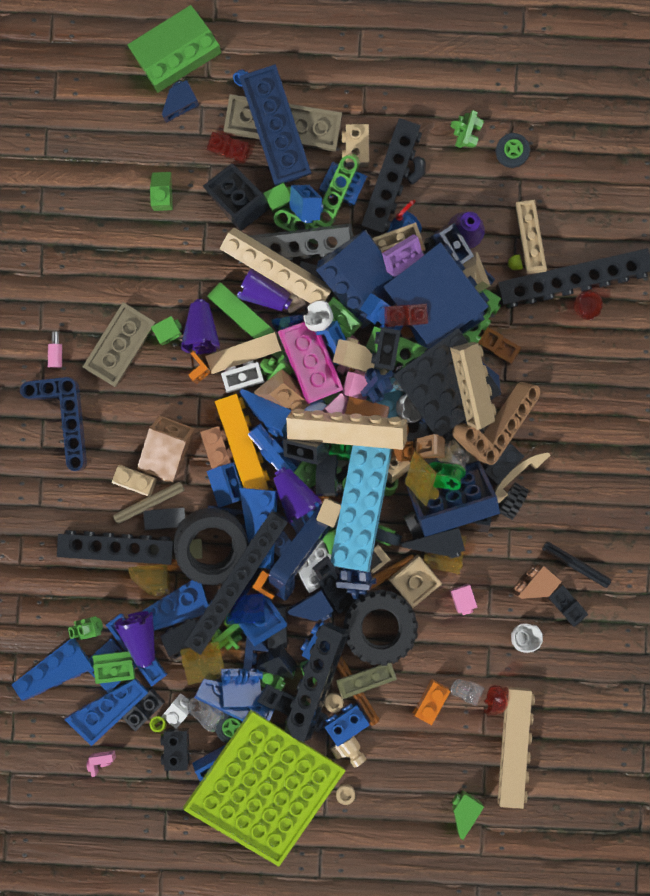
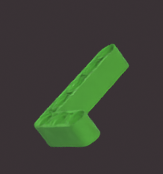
(328, 206)

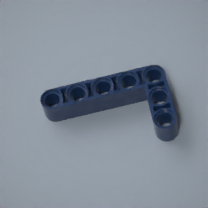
(66, 415)
(284, 571)

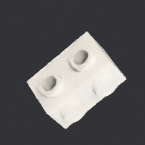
(242, 377)

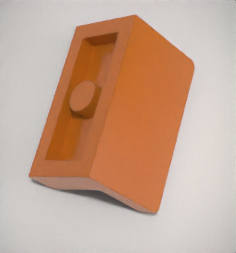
(200, 372)
(260, 582)

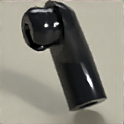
(420, 170)

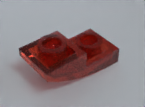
(228, 147)
(405, 315)

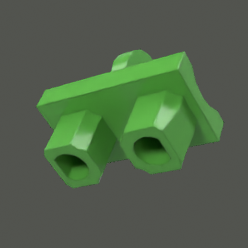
(464, 128)
(269, 367)
(86, 628)
(229, 636)

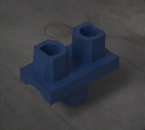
(377, 384)
(355, 584)

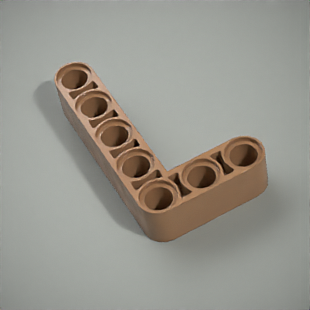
(492, 443)

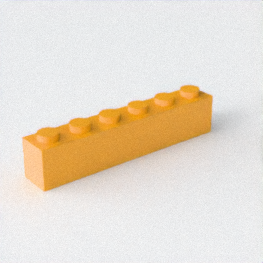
(242, 446)

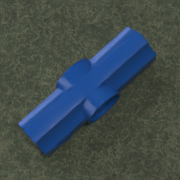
(270, 448)

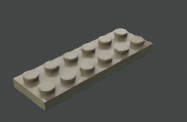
(315, 126)

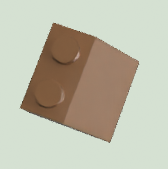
(283, 391)

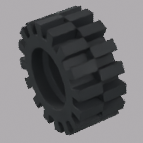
(513, 501)

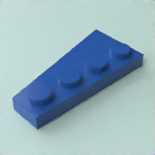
(256, 507)
(101, 714)

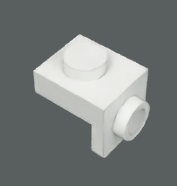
(177, 711)

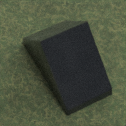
(277, 662)

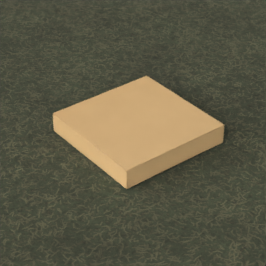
(415, 581)

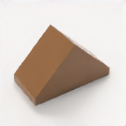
(430, 446)

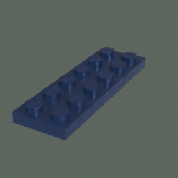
(275, 125)

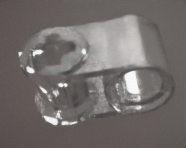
(454, 454)
(467, 691)
(207, 715)

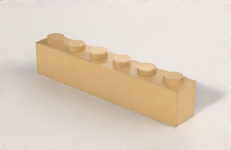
(275, 267)
(347, 429)
(515, 748)

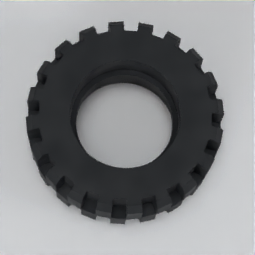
(381, 653)

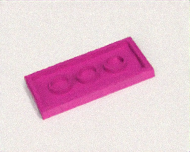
(310, 362)

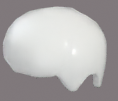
(318, 316)
(406, 410)
(526, 638)

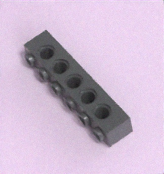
(341, 232)

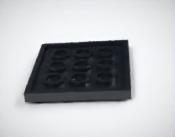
(433, 384)

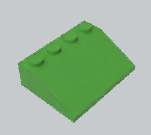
(174, 48)

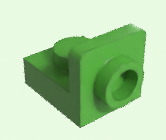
(272, 679)

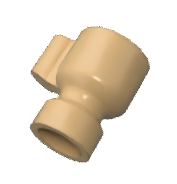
(349, 749)

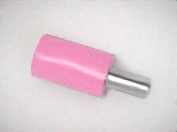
(55, 352)

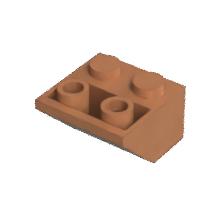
(537, 584)

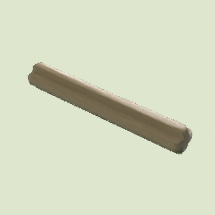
(148, 502)

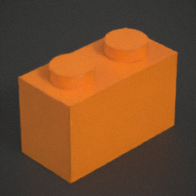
(431, 701)

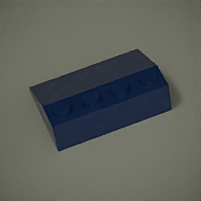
(355, 272)
(458, 507)

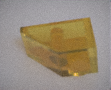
(152, 579)

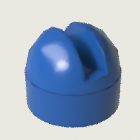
(236, 78)

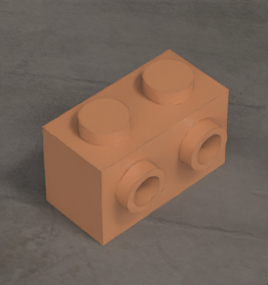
(216, 448)

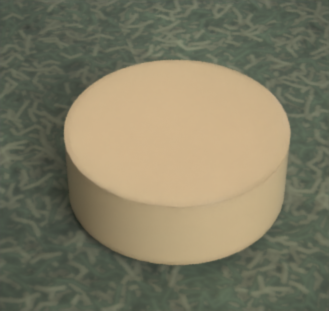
(333, 702)
(345, 794)

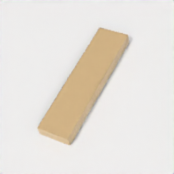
(531, 237)
(244, 352)

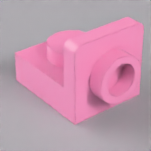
(102, 758)

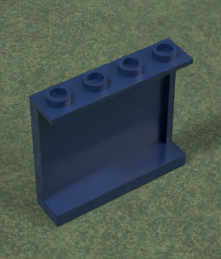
(444, 288)

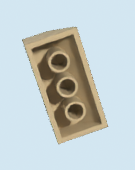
(472, 384)

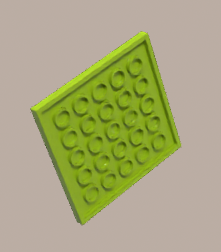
(264, 788)

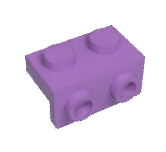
(402, 255)

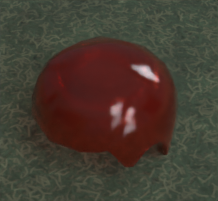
(588, 305)
(496, 700)

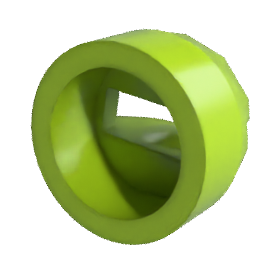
(515, 262)
(155, 720)

